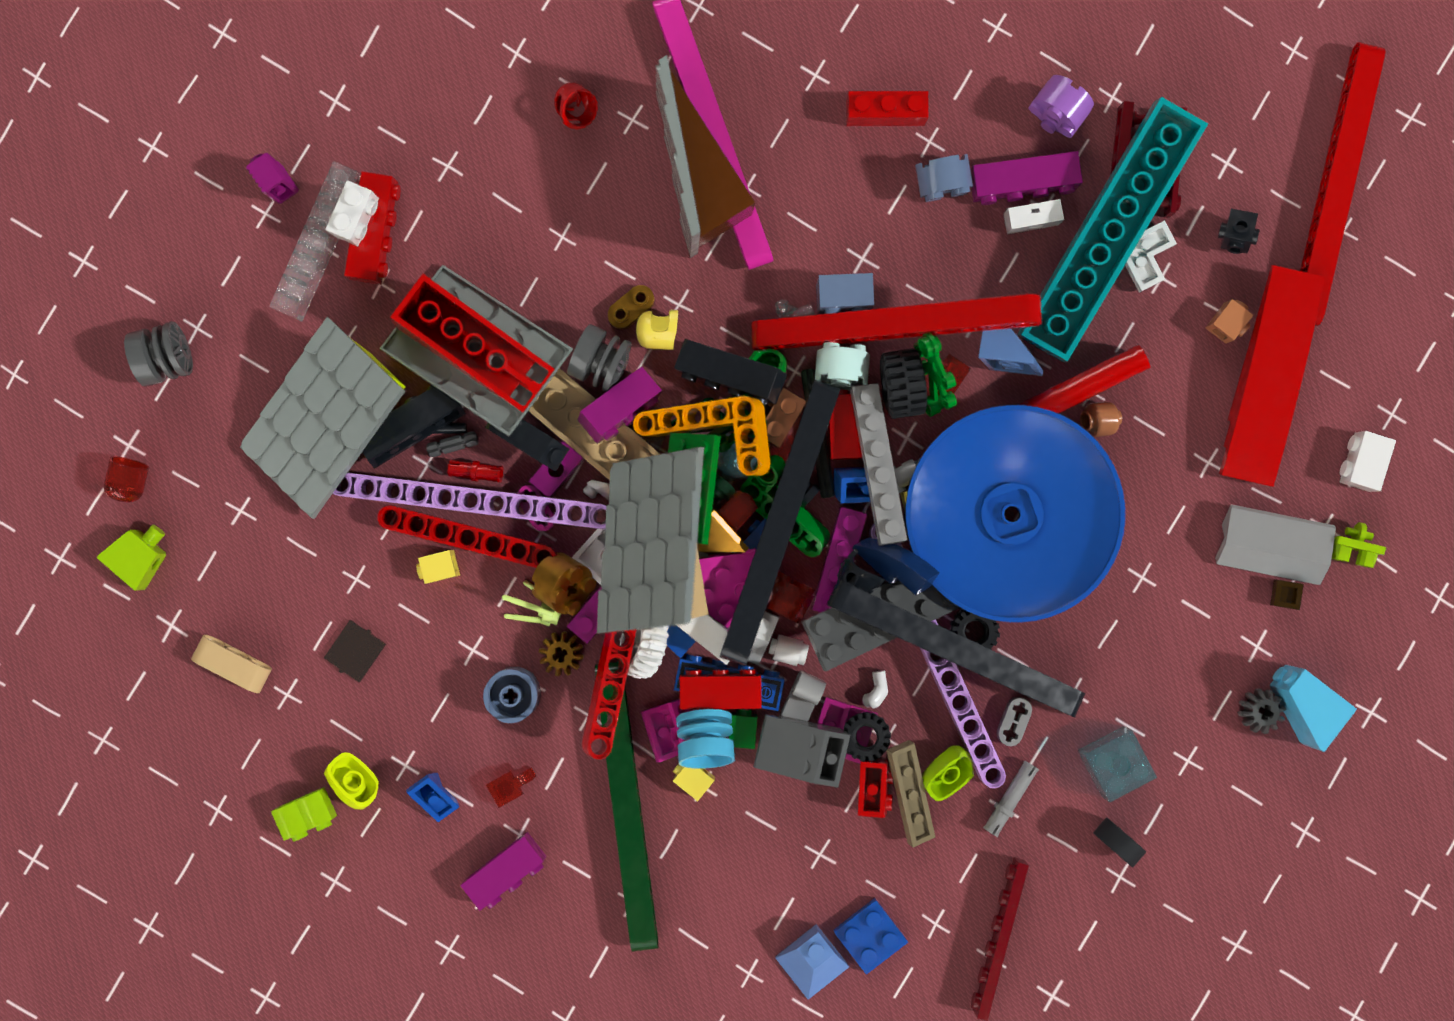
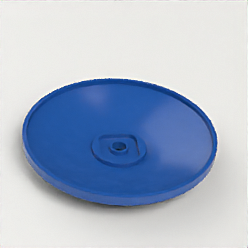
(1065, 502)

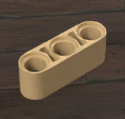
(231, 663)

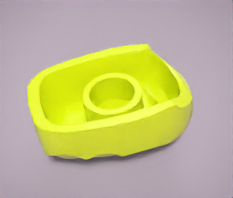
(352, 781)

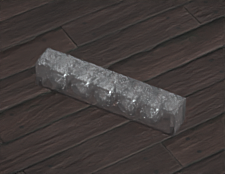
(313, 248)

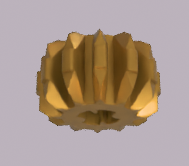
(569, 658)

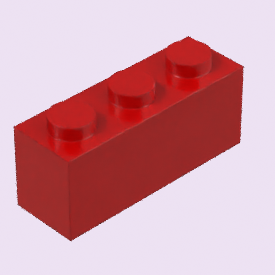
(887, 108)
(720, 689)

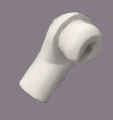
(597, 487)
(879, 691)

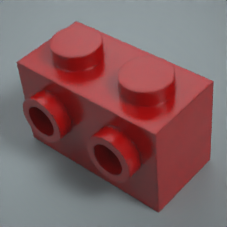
(873, 789)

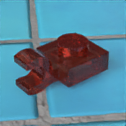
(507, 787)

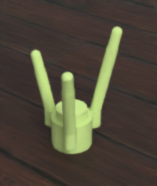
(548, 615)

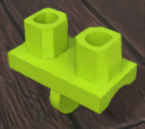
(1367, 552)

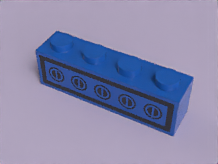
(770, 681)

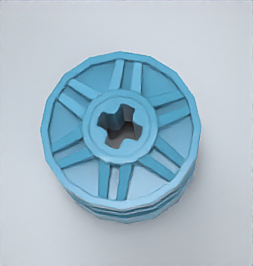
(705, 739)

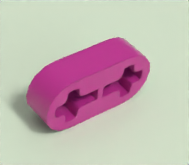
(526, 506)

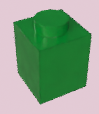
(744, 728)

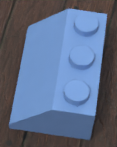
(1005, 352)

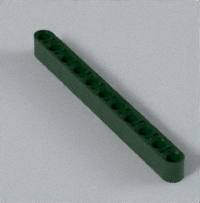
(630, 829)

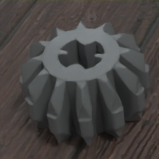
(1268, 703)

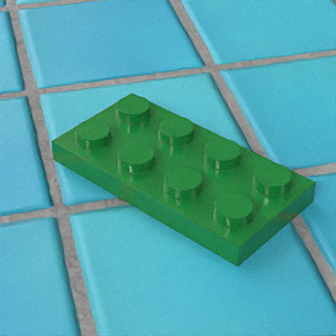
(711, 445)

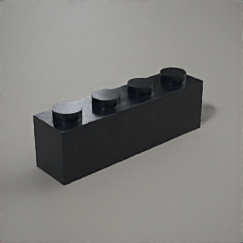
(730, 371)
(411, 424)

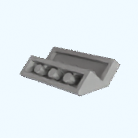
(1276, 544)

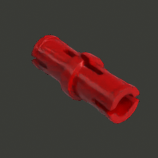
(475, 471)

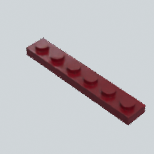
(996, 948)

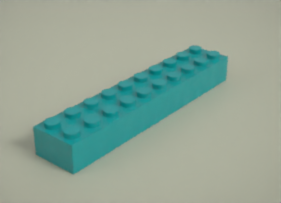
(1114, 227)

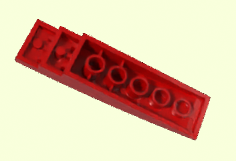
(1271, 376)

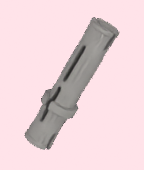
(1010, 799)

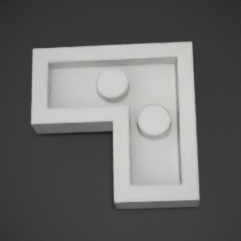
(1142, 263)

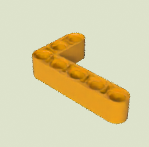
(711, 419)

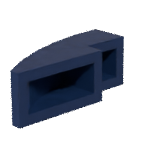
(897, 564)

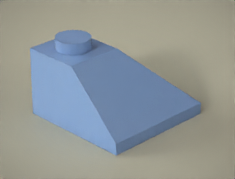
(812, 961)

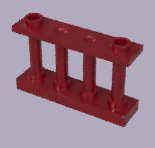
(1125, 121)

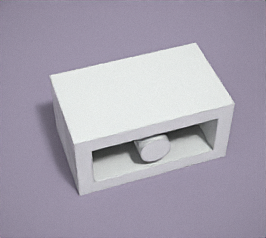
(1367, 461)

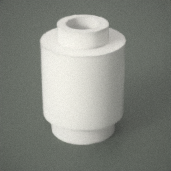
(788, 650)

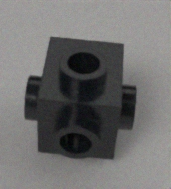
(1239, 231)

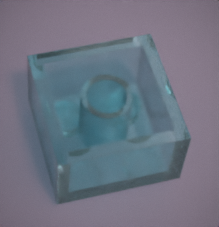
(1117, 764)

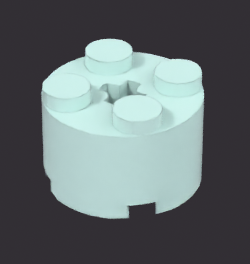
(842, 365)

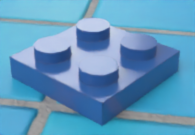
(870, 936)

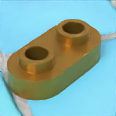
(631, 307)

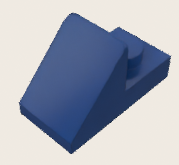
(433, 797)

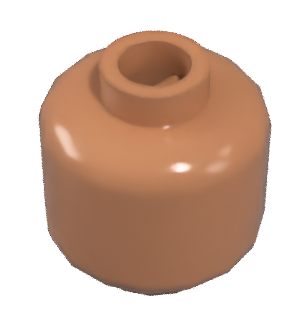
(1101, 419)

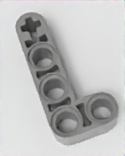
(803, 697)

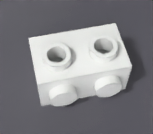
(352, 213)

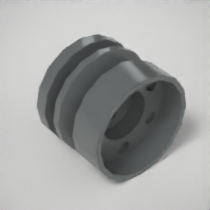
(158, 354)
(599, 358)

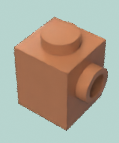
(1230, 321)

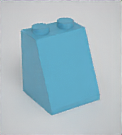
(1311, 706)

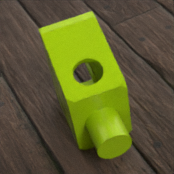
(135, 556)

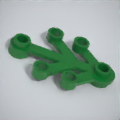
(939, 379)

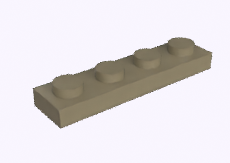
(910, 793)

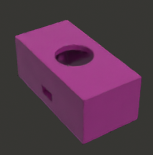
(550, 485)

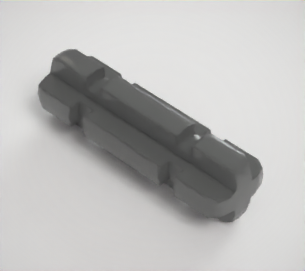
(452, 444)

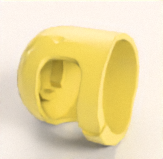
(657, 331)

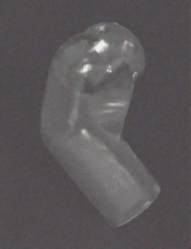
(786, 310)

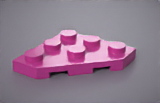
(723, 582)

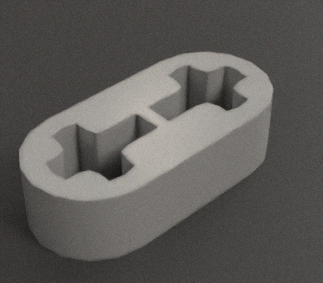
(1020, 723)

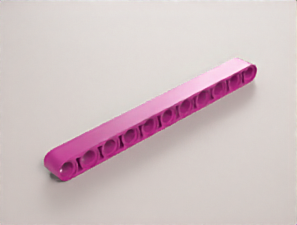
(700, 92)

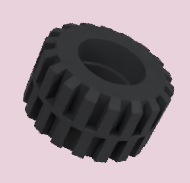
(903, 383)

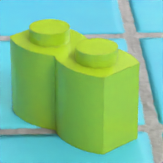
(304, 814)

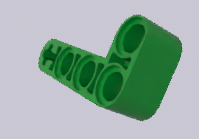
(816, 534)

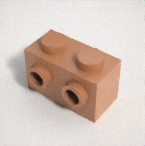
(783, 417)

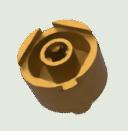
(562, 583)

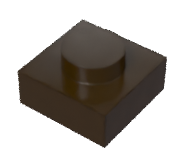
(1286, 594)

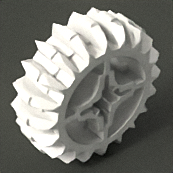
(647, 651)

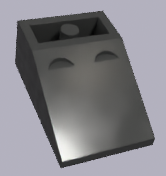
(802, 750)

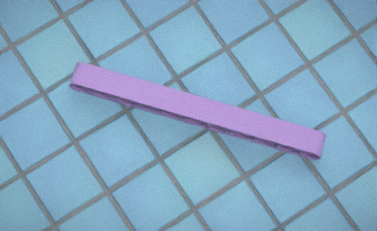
(459, 500)
(961, 715)

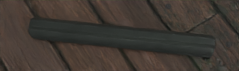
(822, 463)

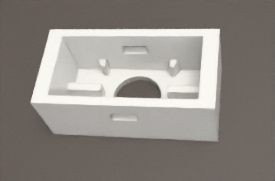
(1033, 216)

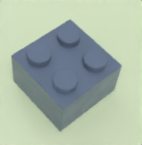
(844, 293)

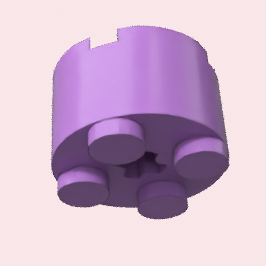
(1061, 106)

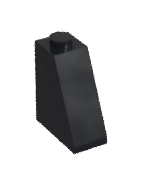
(535, 444)

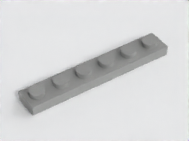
(878, 464)

